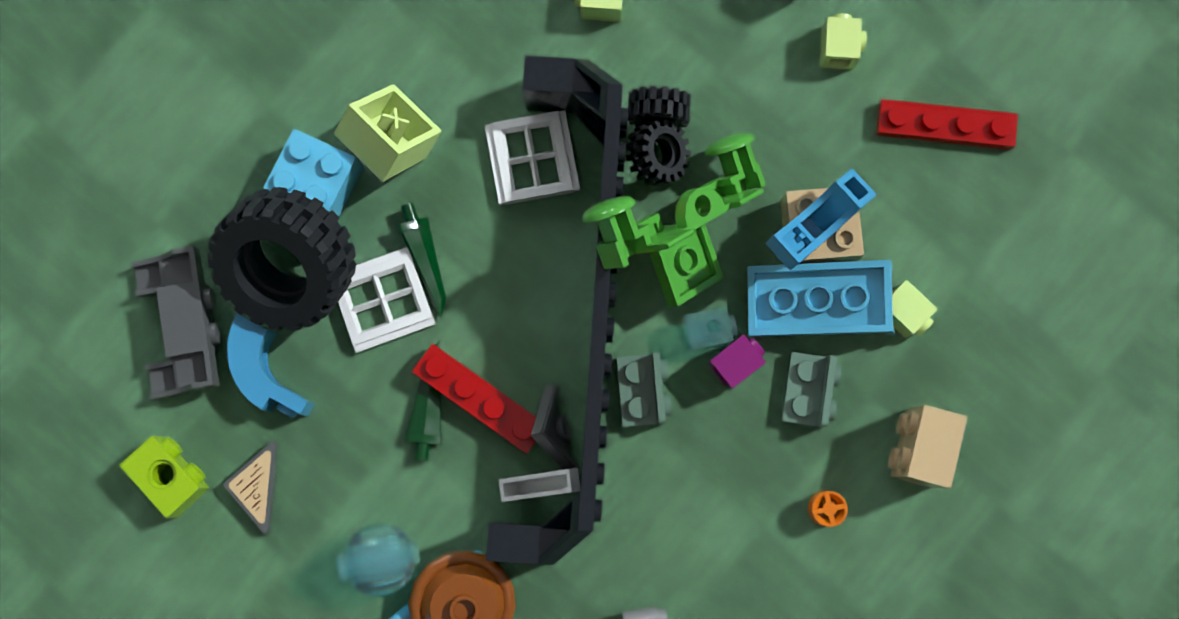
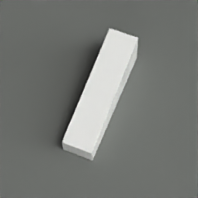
(539, 485)

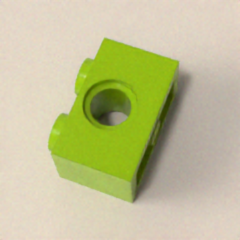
(146, 470)

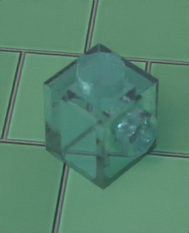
(709, 329)

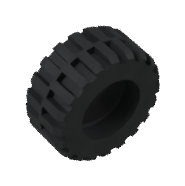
(258, 286)

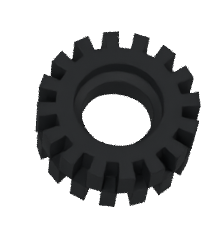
(657, 104)
(672, 148)

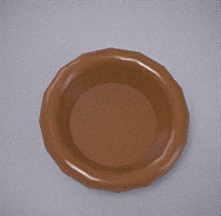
(462, 588)

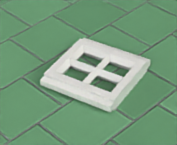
(502, 162)
(392, 328)

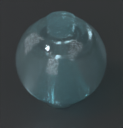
(378, 560)

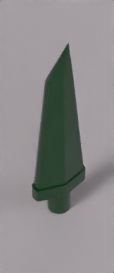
(420, 244)
(425, 421)

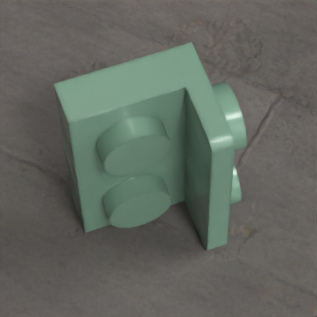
(642, 390)
(810, 390)

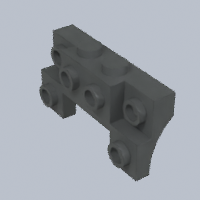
(185, 320)

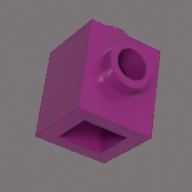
(737, 361)

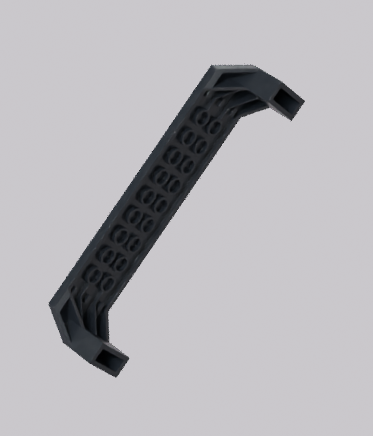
(596, 101)

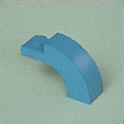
(821, 219)
(249, 366)

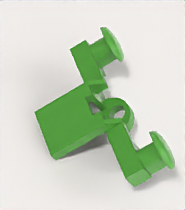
(684, 250)

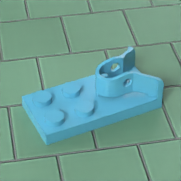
(820, 299)

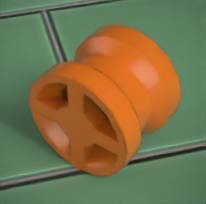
(834, 507)

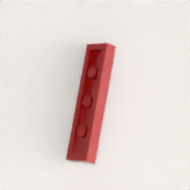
(946, 124)
(476, 397)

